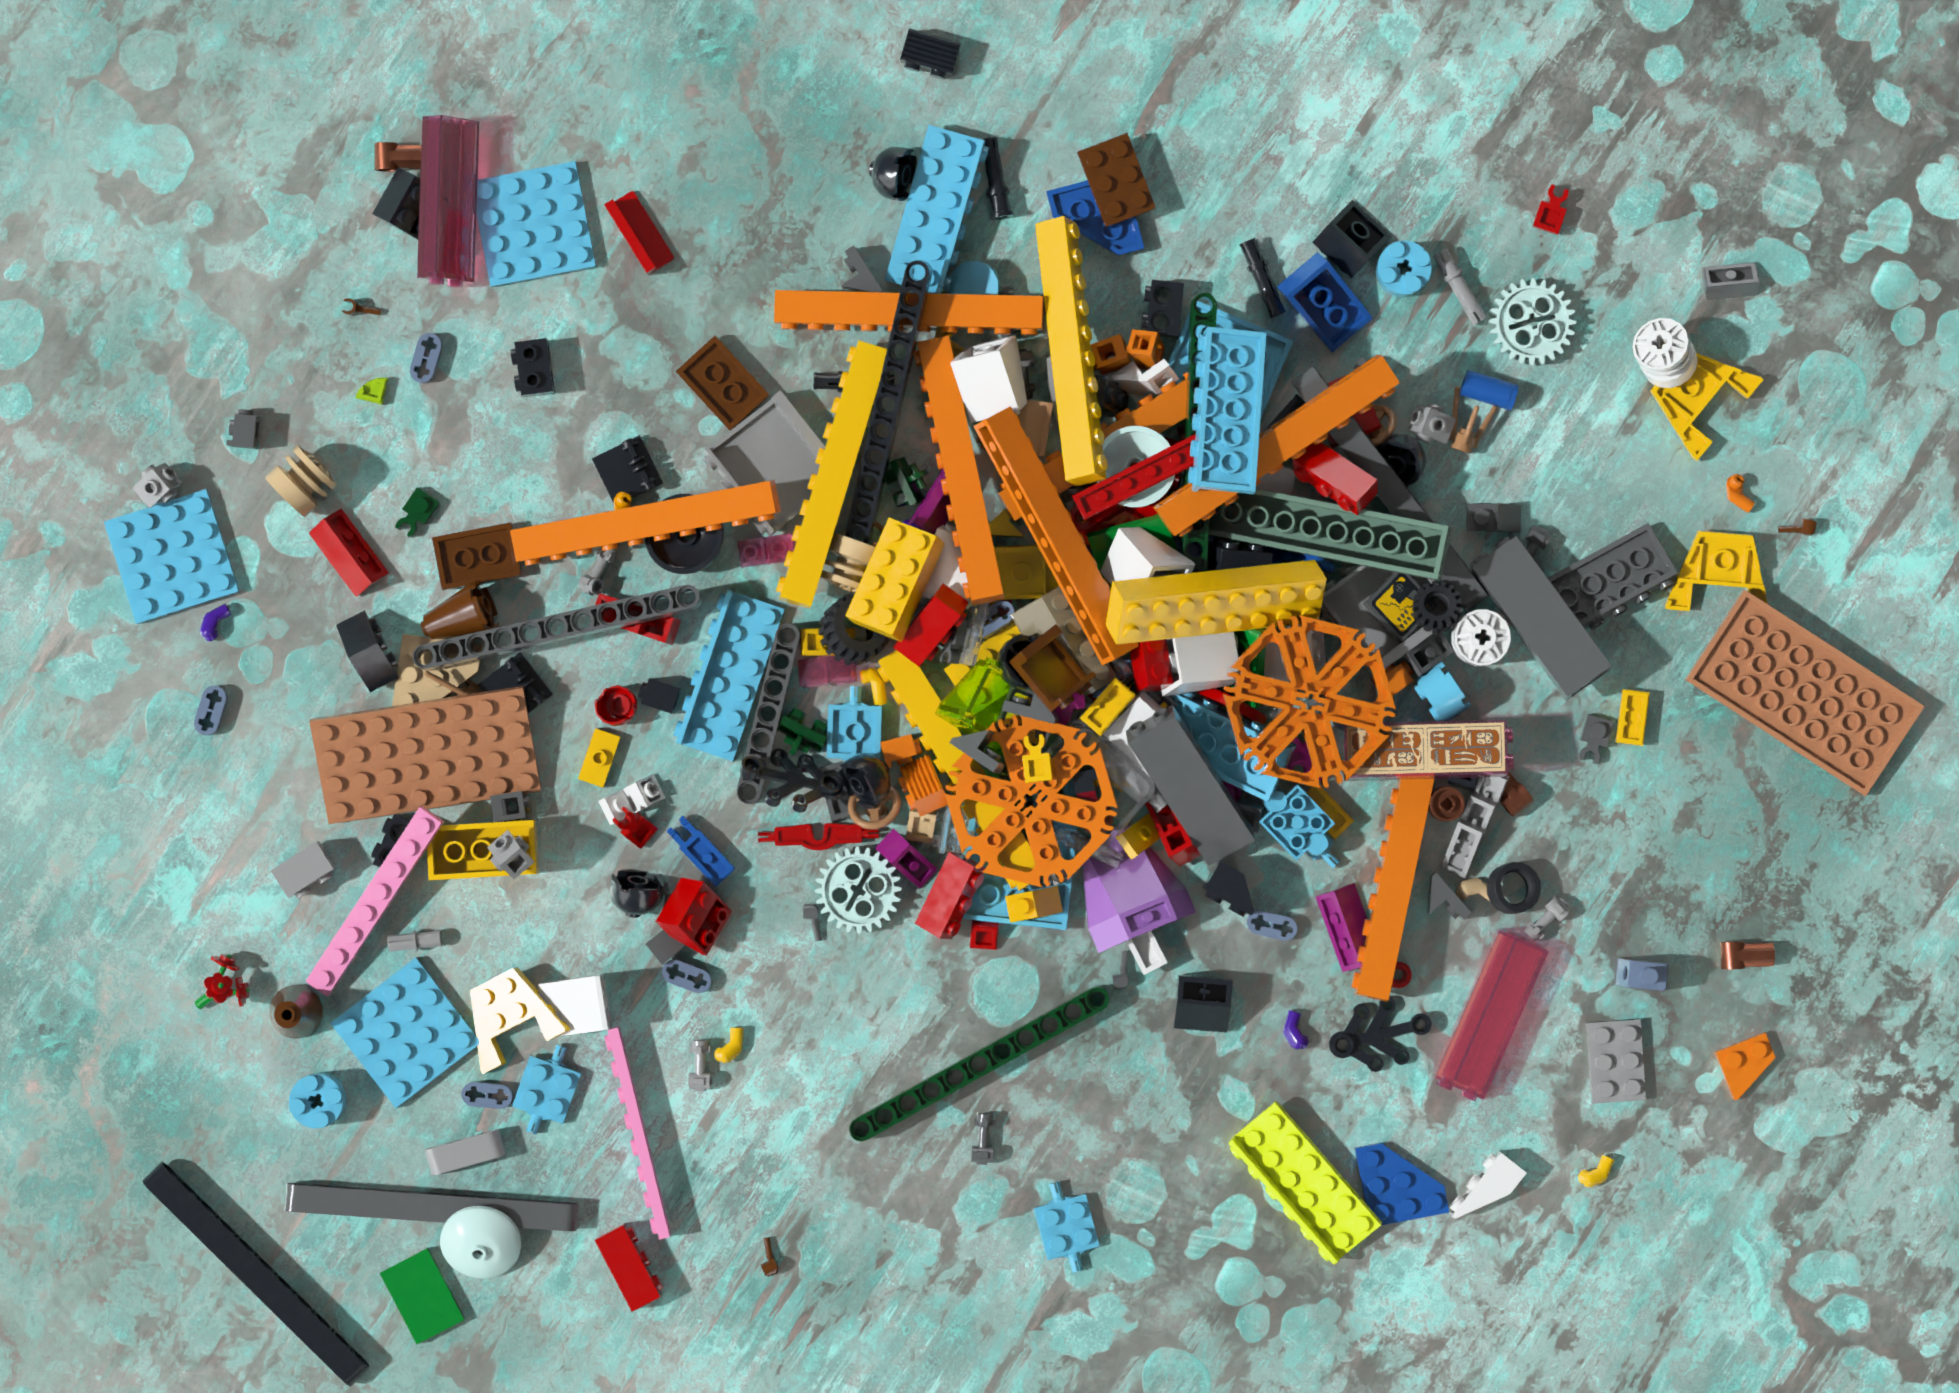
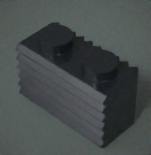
(929, 53)

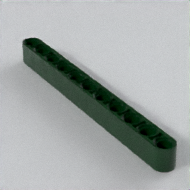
(1196, 319)
(969, 1073)

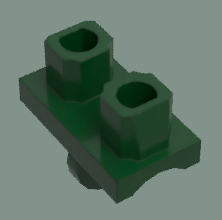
(910, 480)
(801, 737)

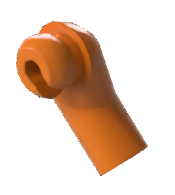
(1735, 493)

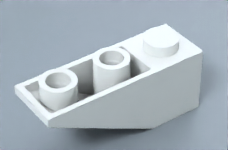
(1493, 1183)

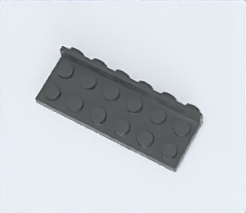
(1615, 577)

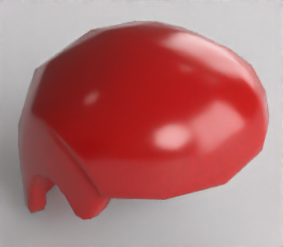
(616, 705)

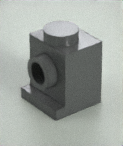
(244, 430)
(500, 810)

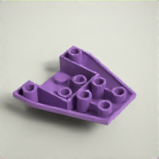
(1131, 898)

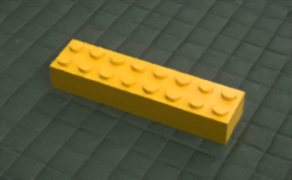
(1214, 601)

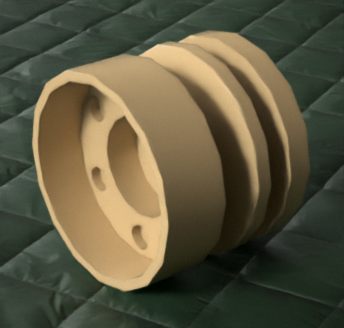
(301, 481)
(850, 563)

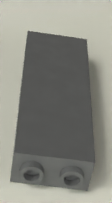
(1540, 617)
(1190, 784)

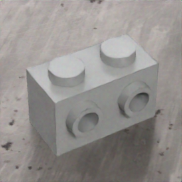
(303, 870)

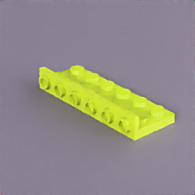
(1304, 1183)

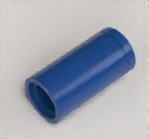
(1489, 390)

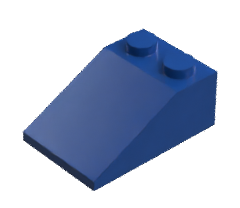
(1324, 302)

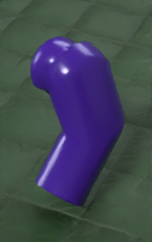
(210, 622)
(1292, 1032)

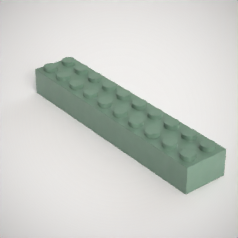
(1333, 533)

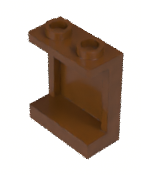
(1051, 671)

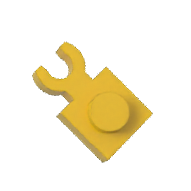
(1037, 764)

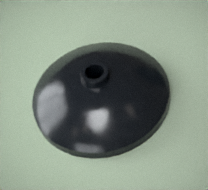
(686, 556)

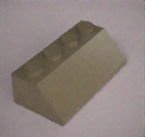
(1054, 609)

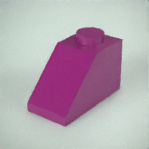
(906, 858)

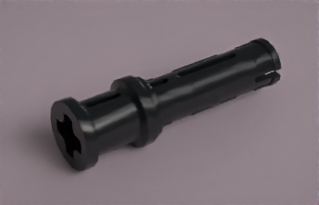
(997, 190)

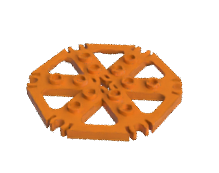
(1325, 682)
(1039, 824)

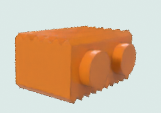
(923, 785)

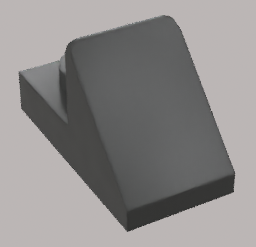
(864, 280)
(1494, 517)
(1429, 653)
(1036, 710)
(974, 746)
(1441, 892)

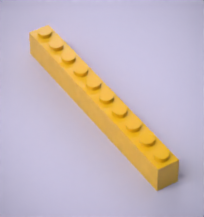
(1071, 351)
(833, 475)
(922, 702)

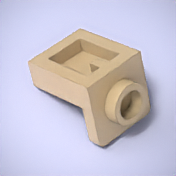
(921, 828)

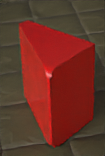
(984, 935)

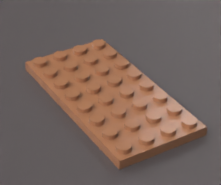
(1804, 692)
(425, 754)

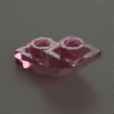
(765, 550)
(825, 670)

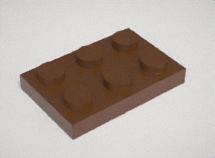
(1116, 180)
(722, 383)
(476, 555)

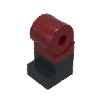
(1085, 785)

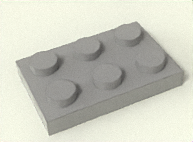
(1615, 1061)

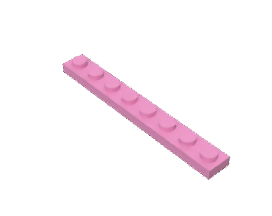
(374, 901)
(640, 1144)

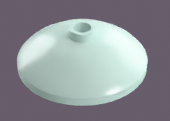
(1135, 445)
(481, 1230)

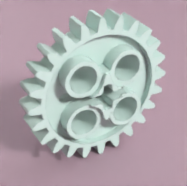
(1538, 345)
(836, 877)

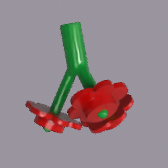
(220, 986)

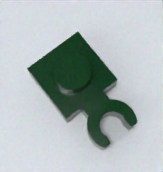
(419, 508)

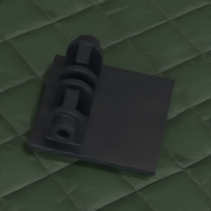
(627, 469)
(517, 673)

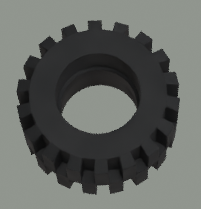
(841, 643)

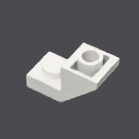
(1135, 382)
(634, 797)

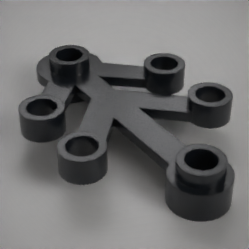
(822, 784)
(1374, 1035)

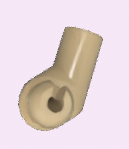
(1471, 887)

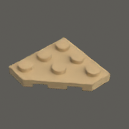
(412, 683)

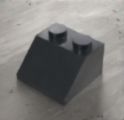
(1351, 239)

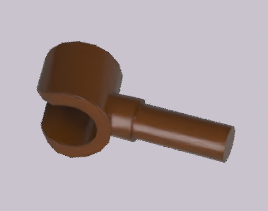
(360, 308)
(1807, 528)
(769, 1267)

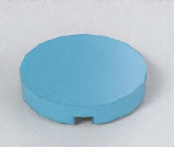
(975, 278)

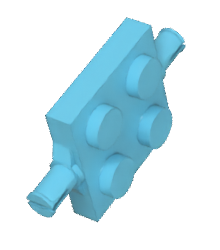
(853, 728)
(546, 1089)
(1066, 1226)

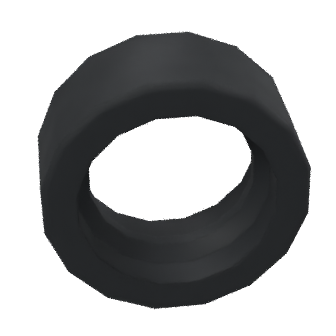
(1532, 882)

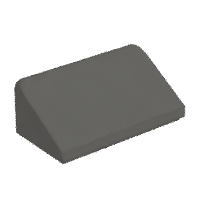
(1730, 281)

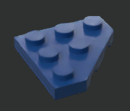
(1079, 205)
(1396, 1187)

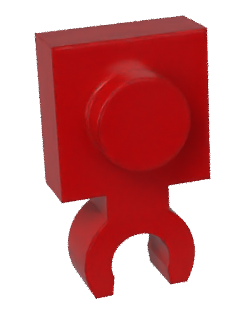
(1550, 214)
(635, 827)

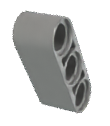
(465, 1152)

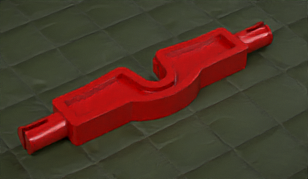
(832, 835)

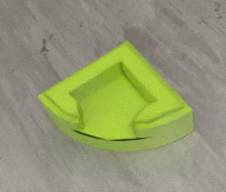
(373, 391)

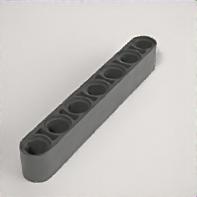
(776, 702)

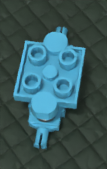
(1299, 824)

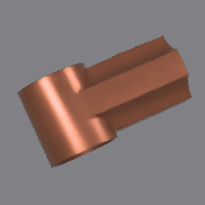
(391, 155)
(1515, 797)
(1741, 955)

